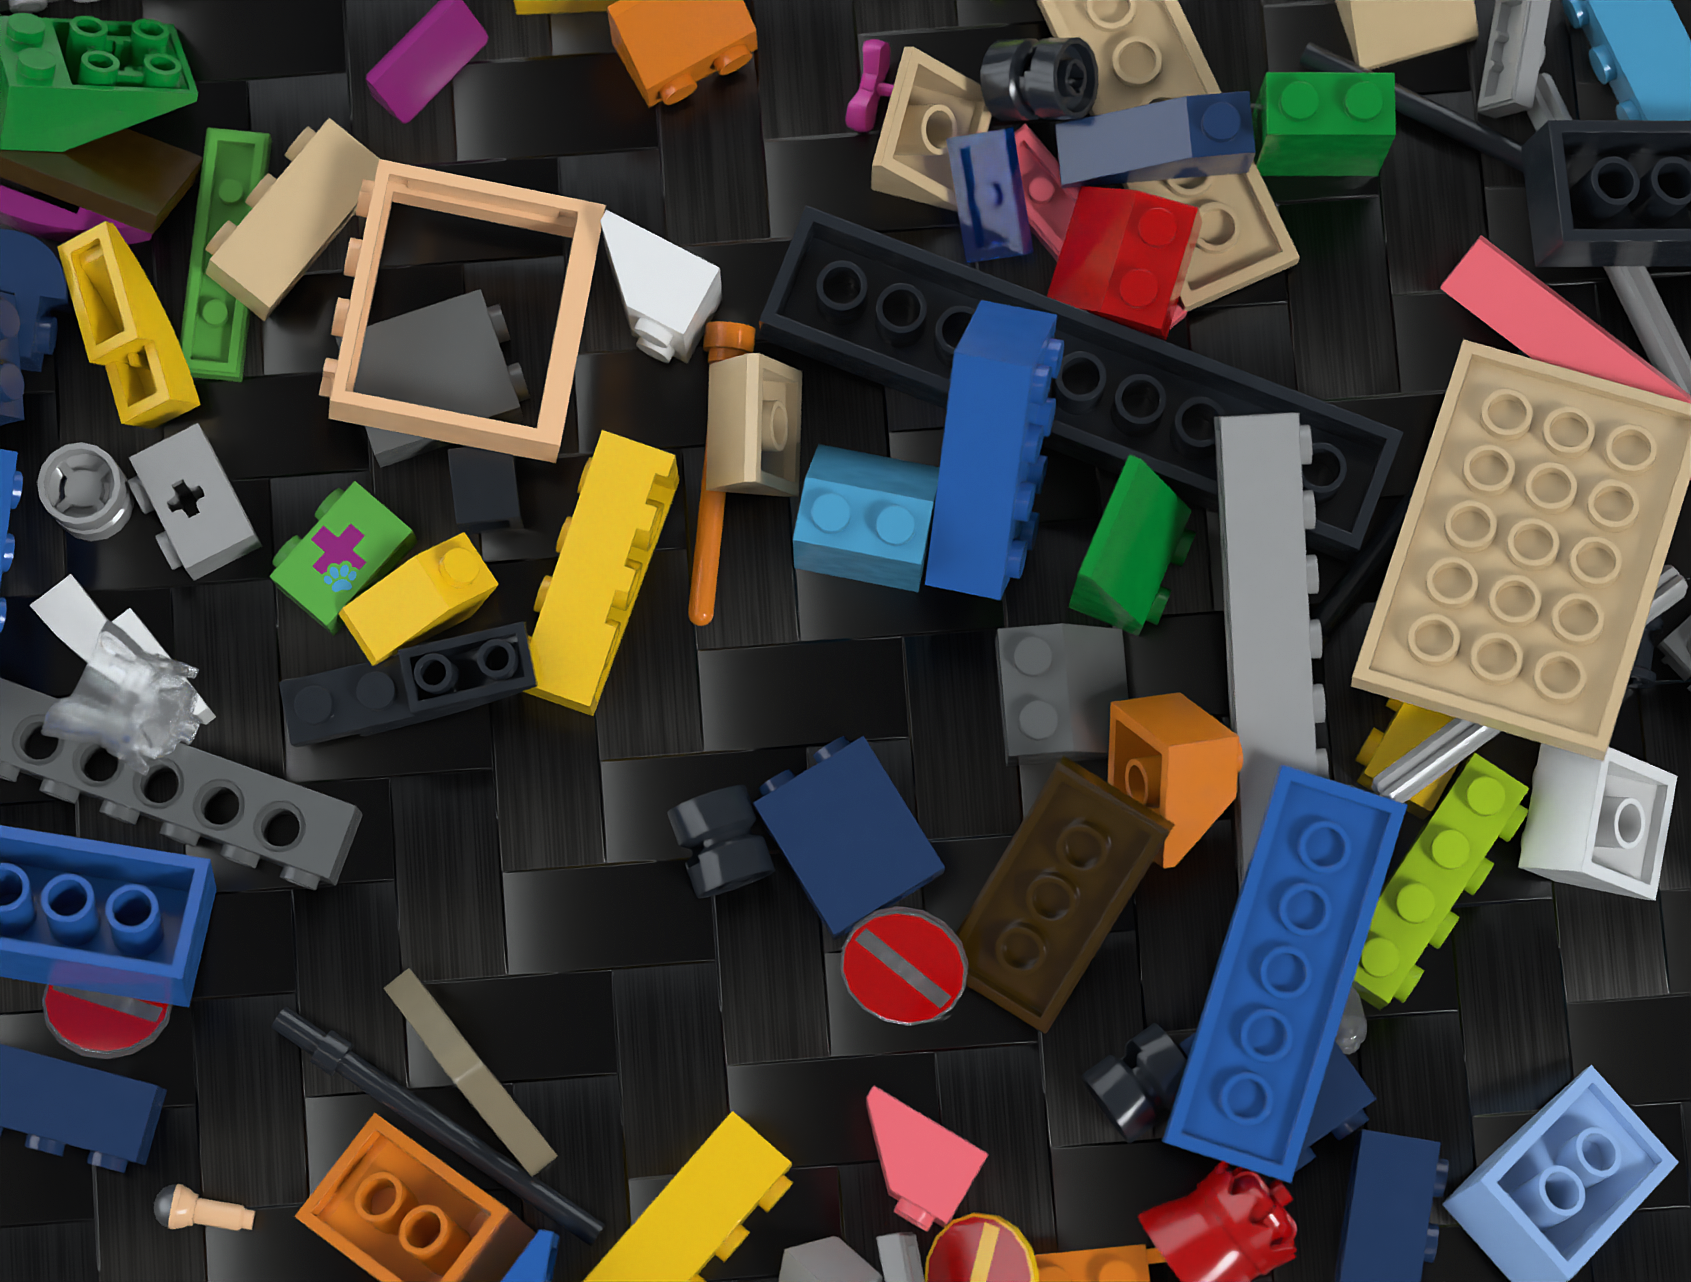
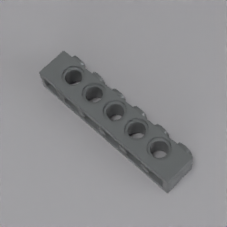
(324, 821)

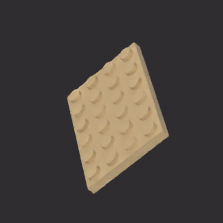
(1530, 550)

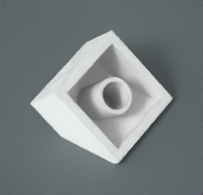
(662, 289)
(1598, 821)

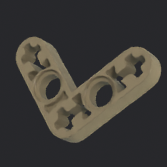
(469, 1072)

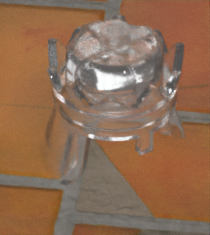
(128, 702)

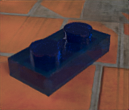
(989, 195)

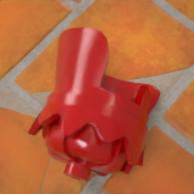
(1225, 1228)

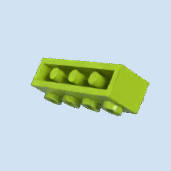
(1431, 876)

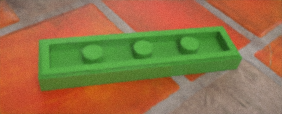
(213, 319)

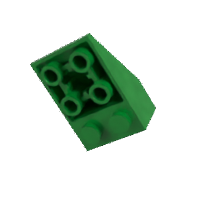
(85, 78)

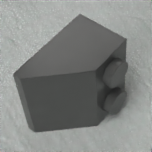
(1058, 691)

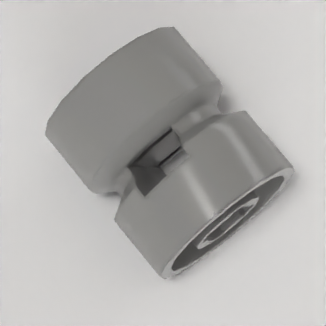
(85, 491)

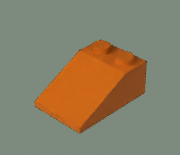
(411, 1214)

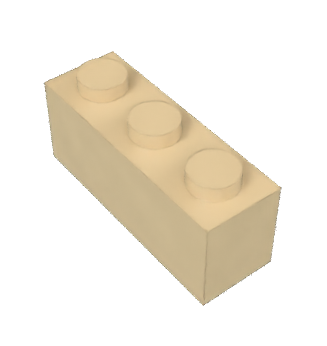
(291, 218)

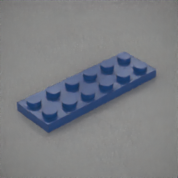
(1284, 973)

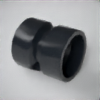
(1039, 79)
(721, 841)
(1138, 1084)

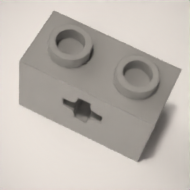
(184, 466)

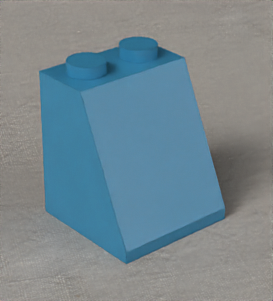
(865, 517)

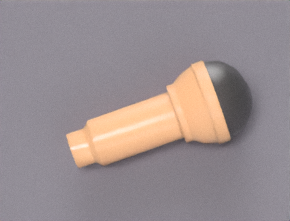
(180, 1206)

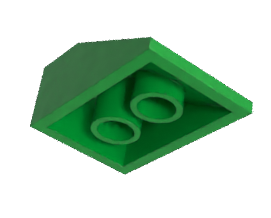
(1132, 551)

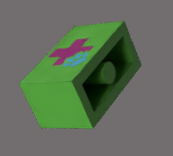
(341, 555)

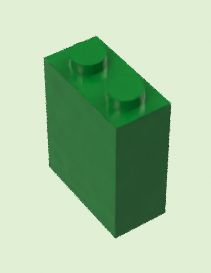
(1324, 123)

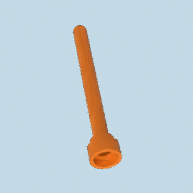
(723, 342)

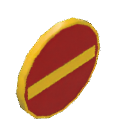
(981, 1250)

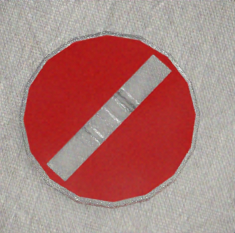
(904, 965)
(102, 1023)

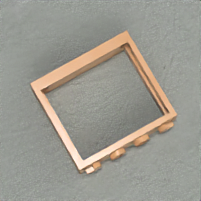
(481, 201)

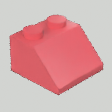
(920, 1161)

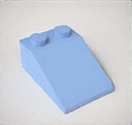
(1561, 1183)

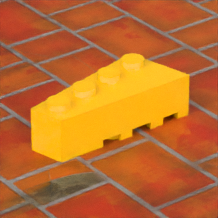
(599, 569)

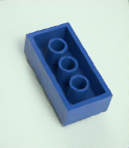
(993, 449)
(102, 915)

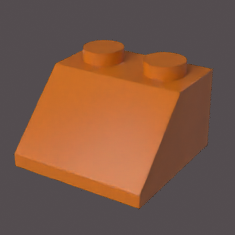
(680, 42)
(1175, 764)

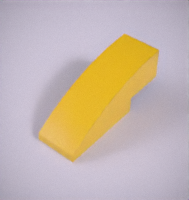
(126, 328)

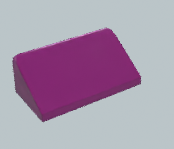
(426, 59)

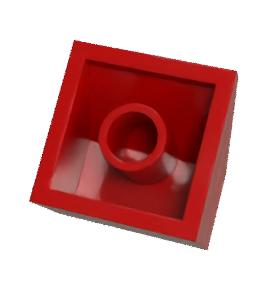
(1126, 257)

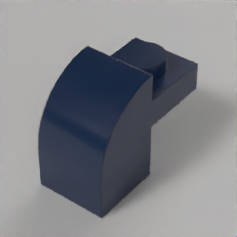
(40, 287)

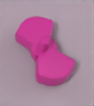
(863, 106)

